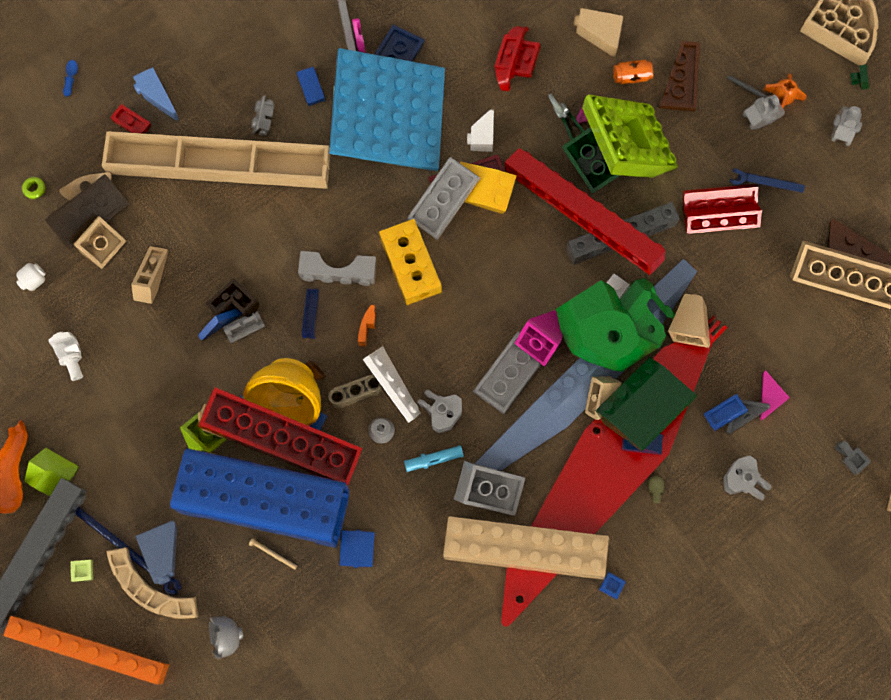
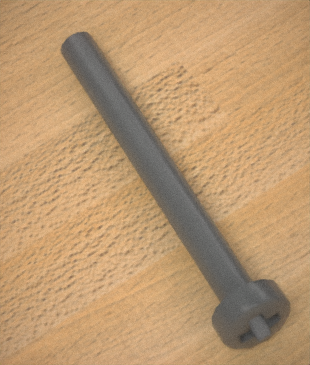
(747, 87)

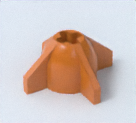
(786, 91)

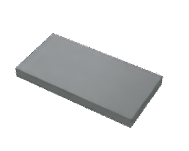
(444, 198)
(507, 377)

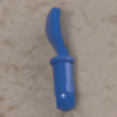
(71, 70)

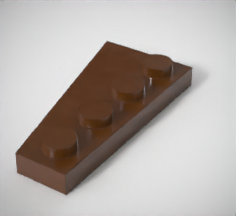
(683, 80)

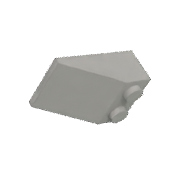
(489, 488)

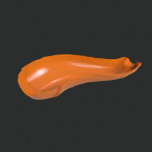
(10, 456)

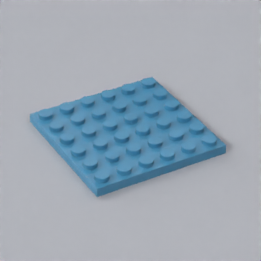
(387, 110)

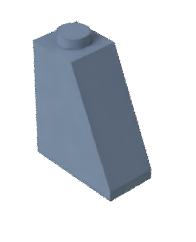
(159, 551)

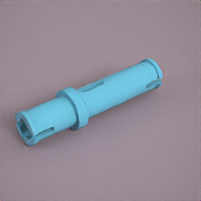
(433, 458)

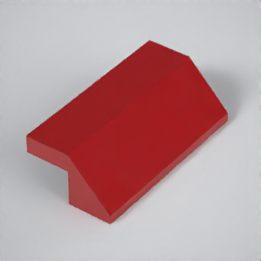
(721, 208)

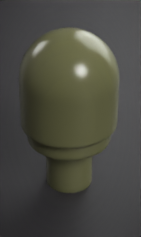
(656, 488)

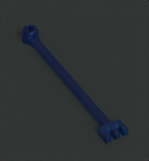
(120, 544)

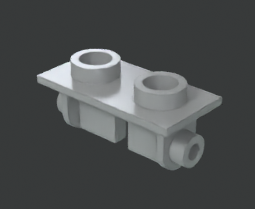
(263, 110)
(243, 327)

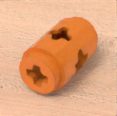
(642, 71)

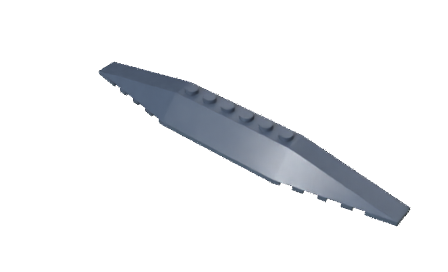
(569, 394)

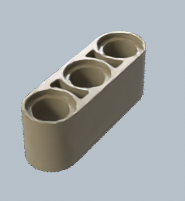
(348, 398)

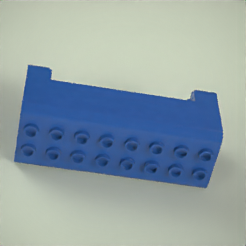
(260, 497)

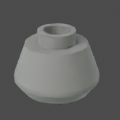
(385, 434)

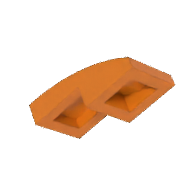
(367, 322)

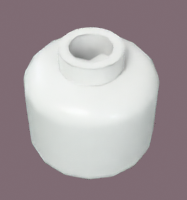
(30, 276)

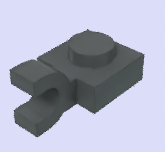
(854, 458)

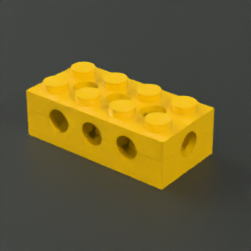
(416, 251)

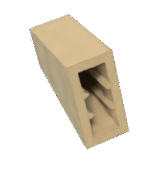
(599, 29)
(691, 322)

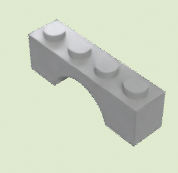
(360, 271)

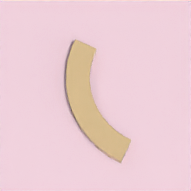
(145, 594)

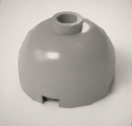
(224, 636)

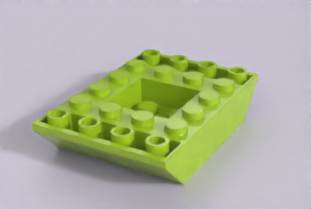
(629, 137)

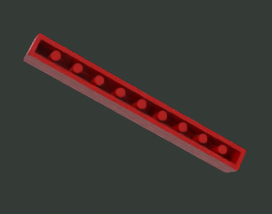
(585, 211)

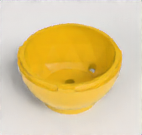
(279, 387)

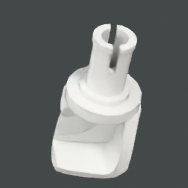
(68, 351)

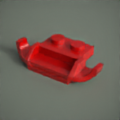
(515, 57)

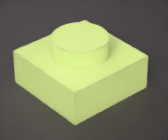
(81, 570)

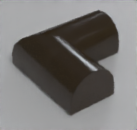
(233, 295)

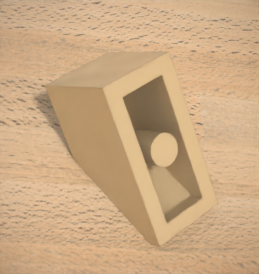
(600, 390)

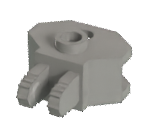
(764, 112)
(847, 124)
(441, 409)
(746, 479)

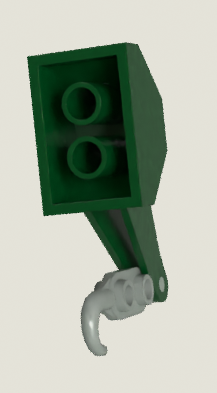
(584, 151)

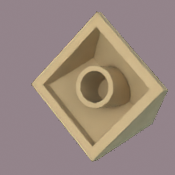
(99, 242)

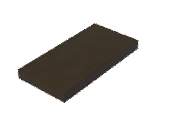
(79, 213)

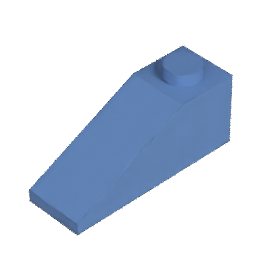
(153, 92)

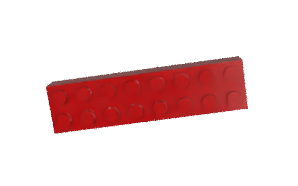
(279, 436)

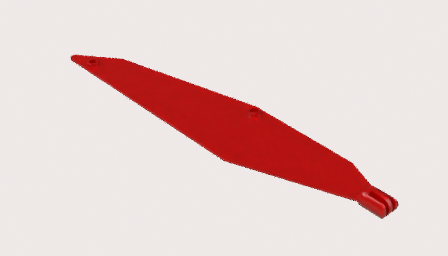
(601, 476)

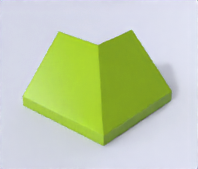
(199, 439)
(47, 469)

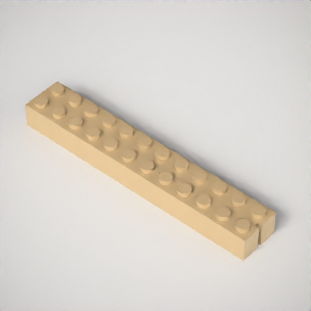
(216, 159)

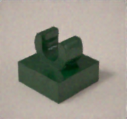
(862, 77)

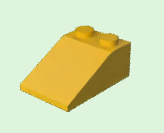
(492, 189)

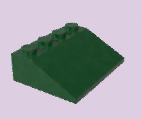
(645, 404)

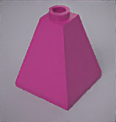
(540, 337)

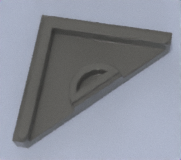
(754, 410)

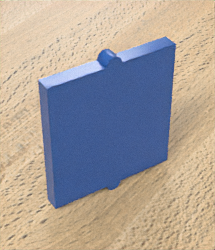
(357, 548)

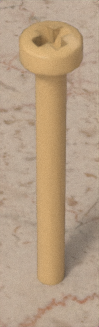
(253, 542)

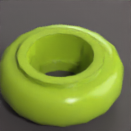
(31, 181)

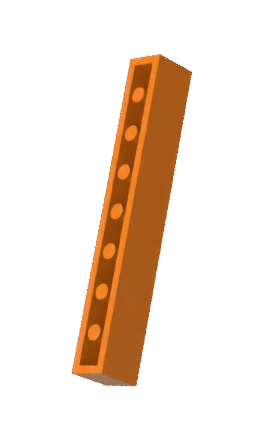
(86, 650)

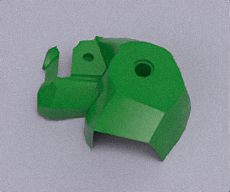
(611, 328)

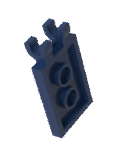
(400, 44)
(743, 176)

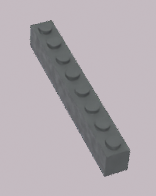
(38, 547)

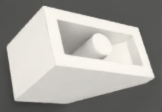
(482, 133)

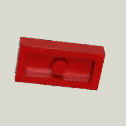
(130, 120)

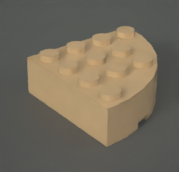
(844, 27)

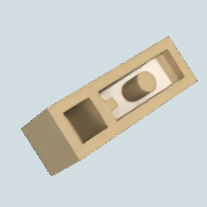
(149, 275)

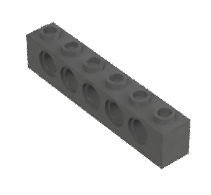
(647, 222)

